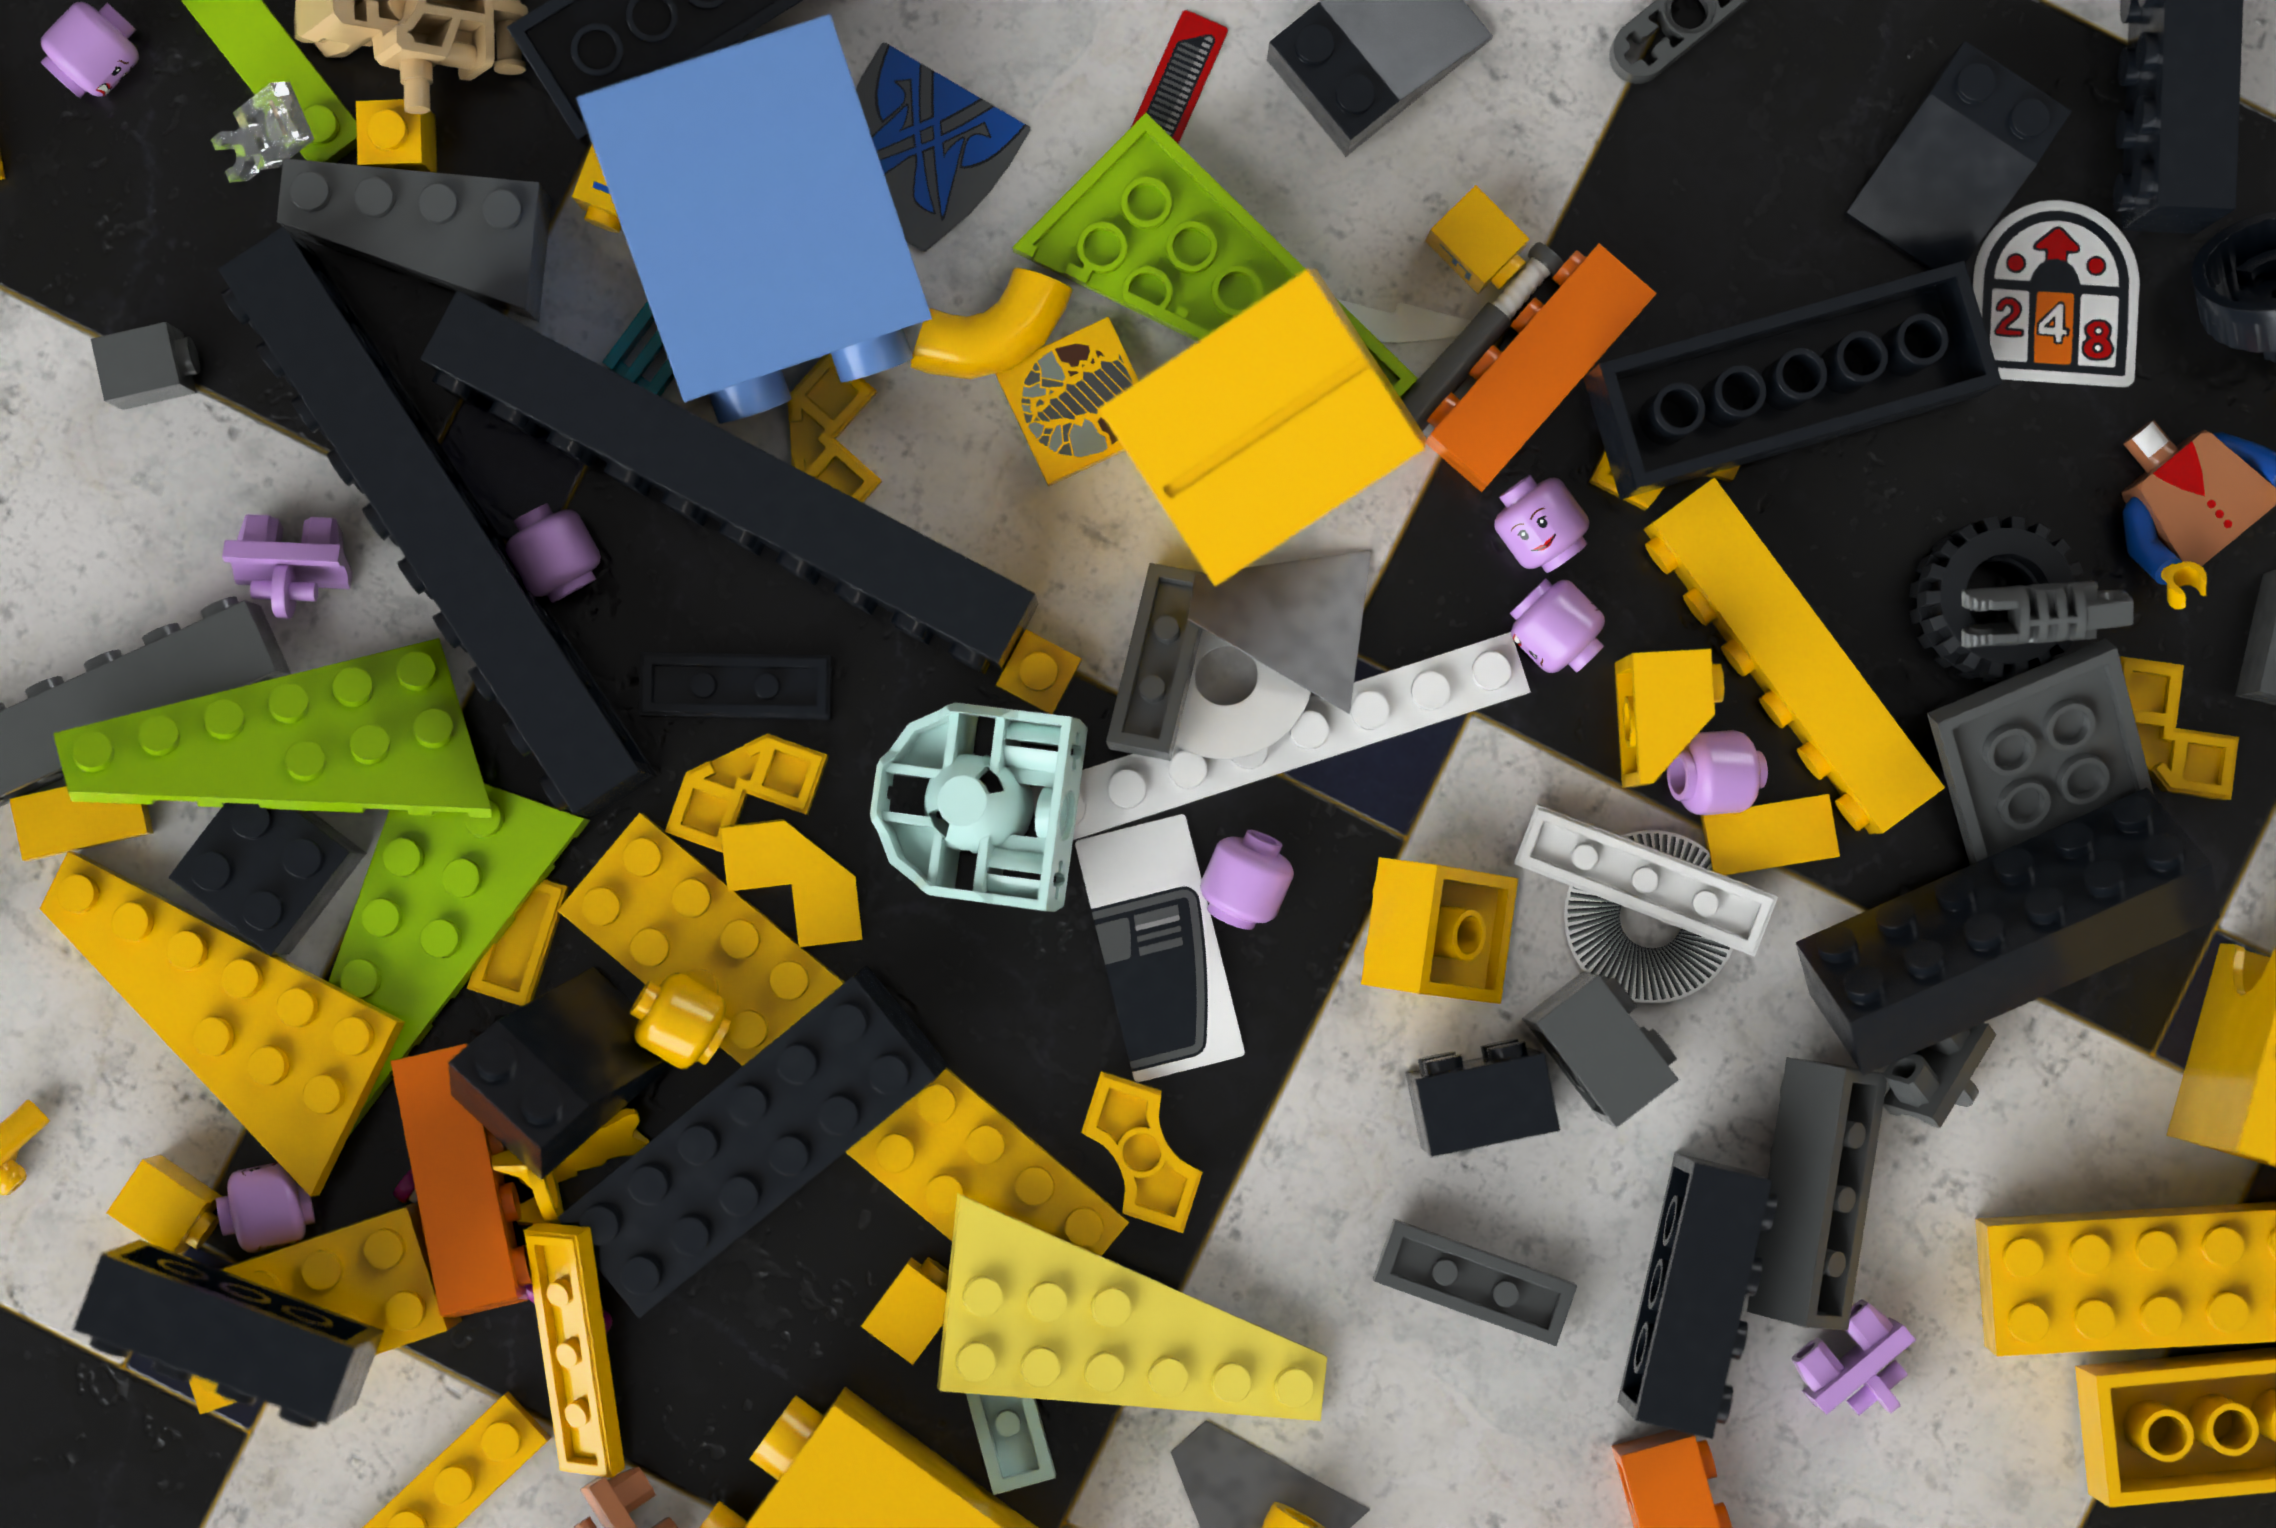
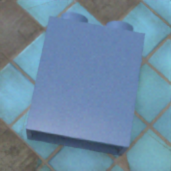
(758, 217)

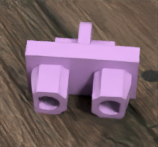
(286, 569)
(1834, 1380)

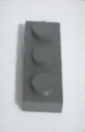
(1156, 666)
(1474, 1282)

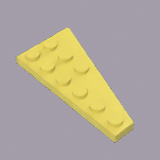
(1076, 1327)

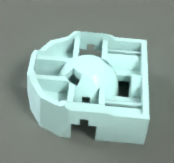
(980, 821)

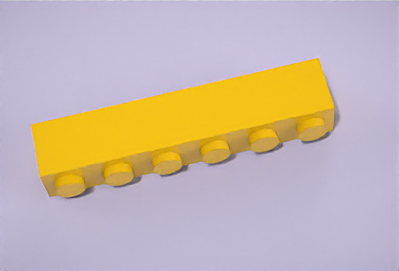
(1792, 659)

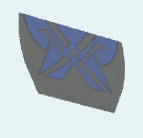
(933, 143)

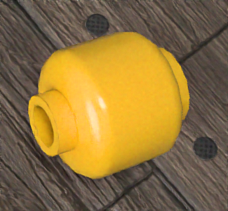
(680, 1020)

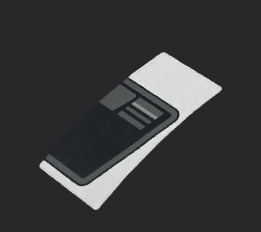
(1159, 948)

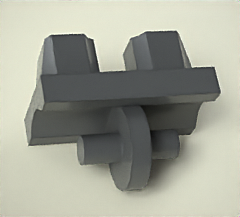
(1937, 1076)

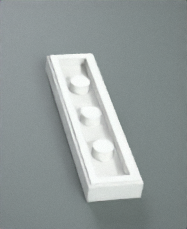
(1646, 880)

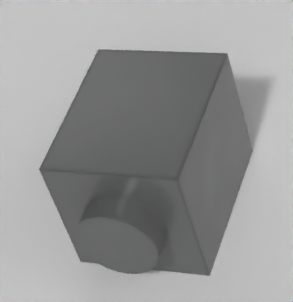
(145, 365)

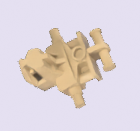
(416, 37)

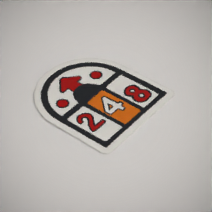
(2059, 296)

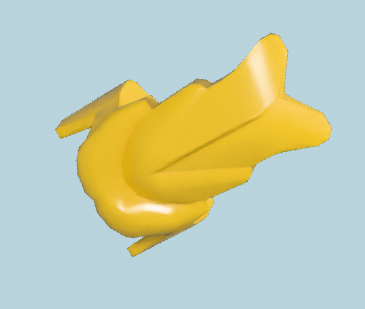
(612, 1140)

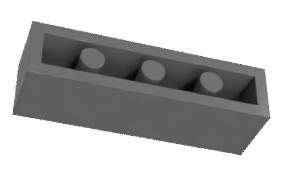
(1822, 1187)

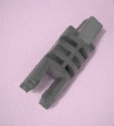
(2045, 613)

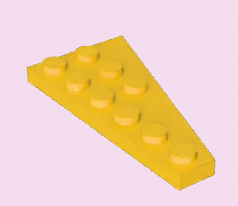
(253, 1027)

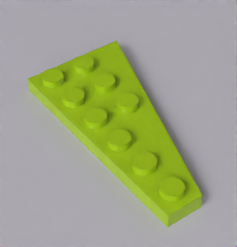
(1169, 242)
(313, 740)
(439, 903)

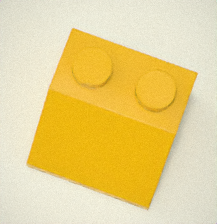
(1662, 707)
(1439, 930)

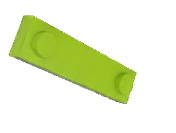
(267, 54)

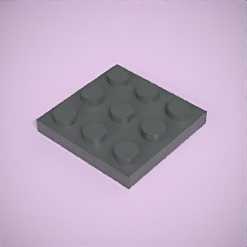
(2040, 749)

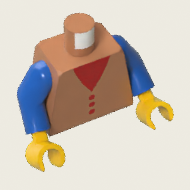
(2192, 502)

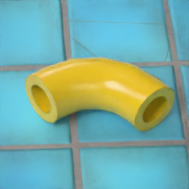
(999, 336)

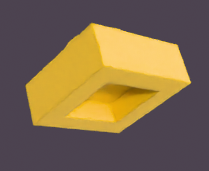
(1039, 672)

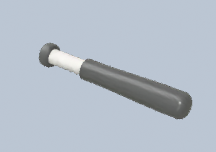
(1480, 334)

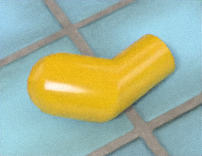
(14, 1133)

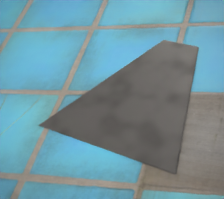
(1292, 618)
(1237, 1484)

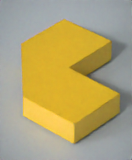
(817, 416)
(2176, 757)
(719, 788)
(781, 855)

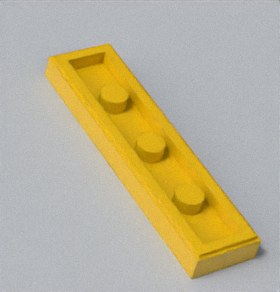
(574, 1349)

